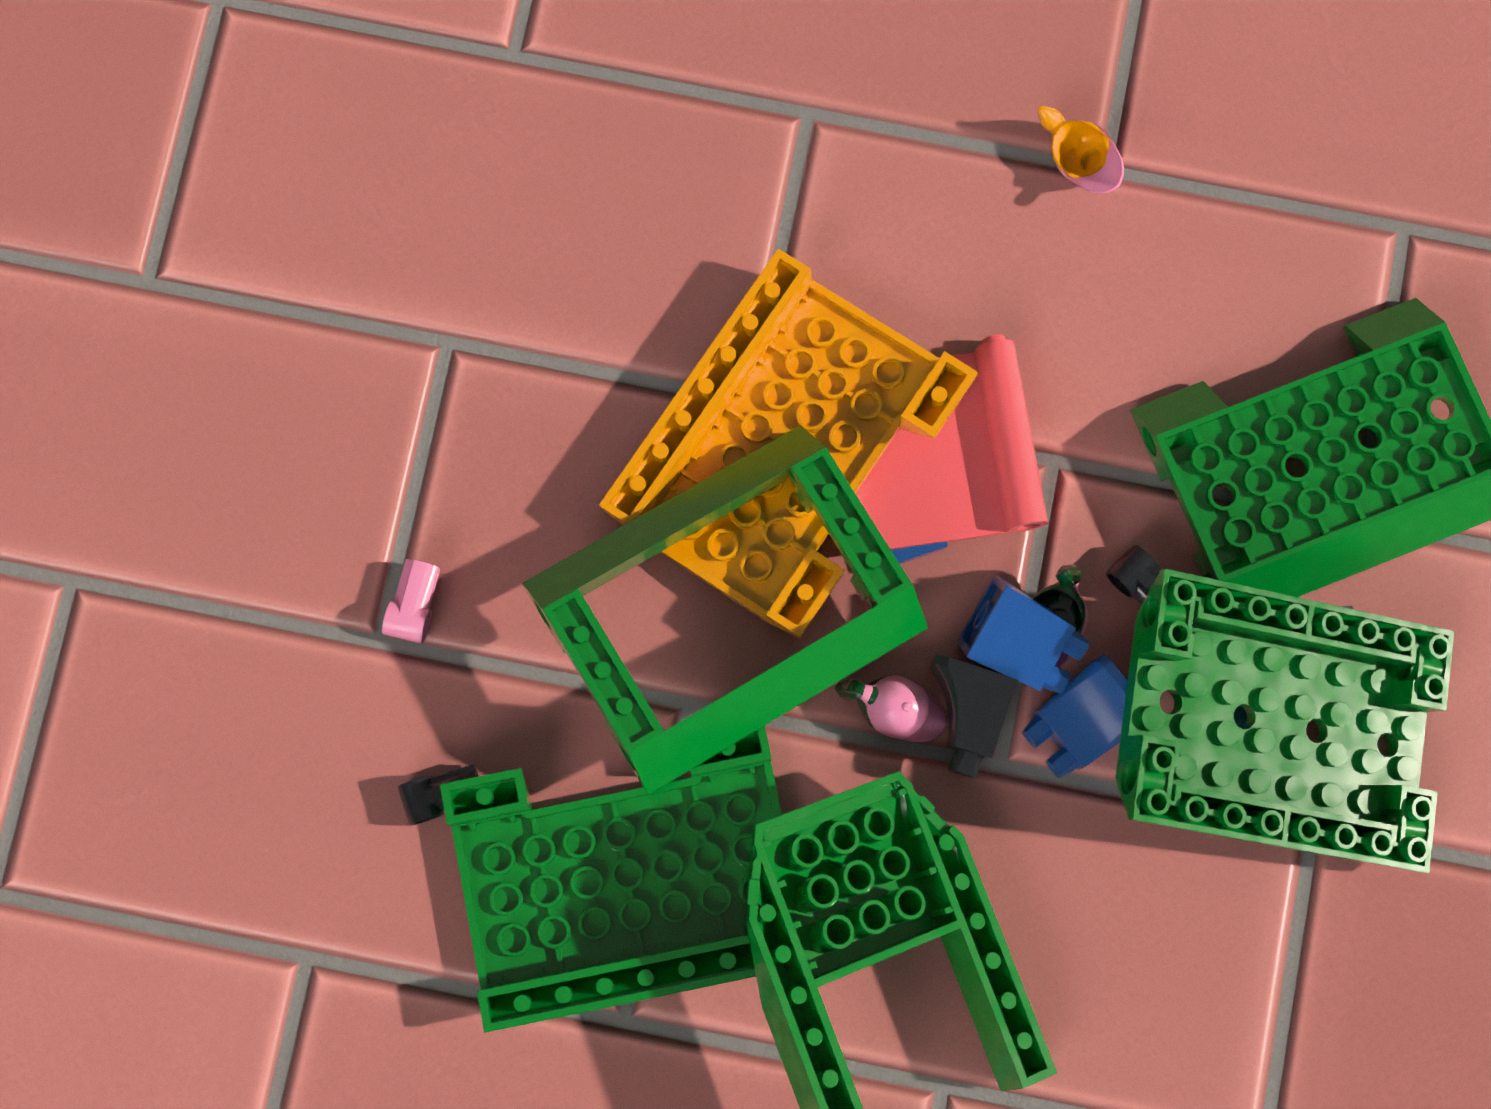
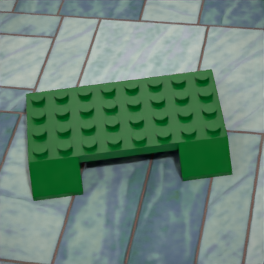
(611, 889)

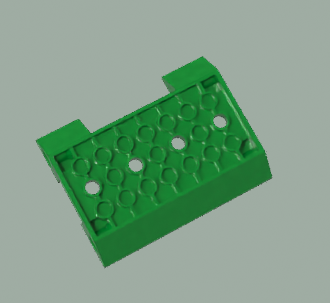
(1353, 500)

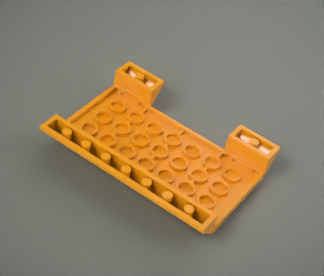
(778, 364)

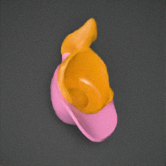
(1083, 152)

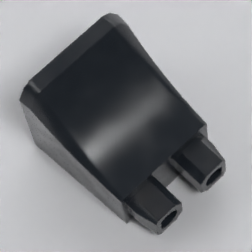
(975, 710)

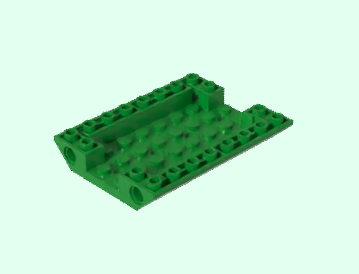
(1285, 665)

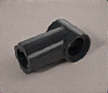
(1134, 573)
(423, 795)

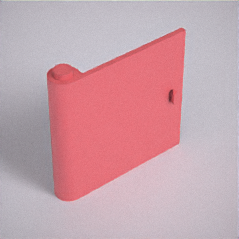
(975, 473)

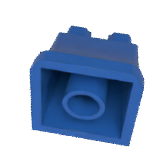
(1020, 637)
(1083, 718)

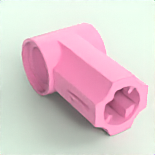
(410, 611)

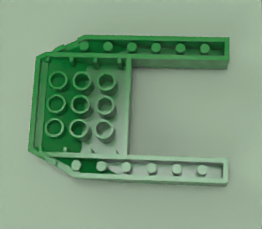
(860, 885)

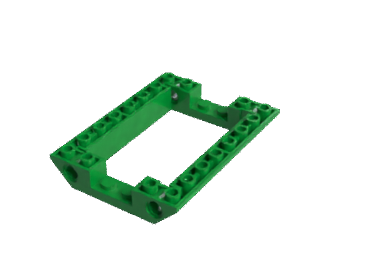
(878, 577)

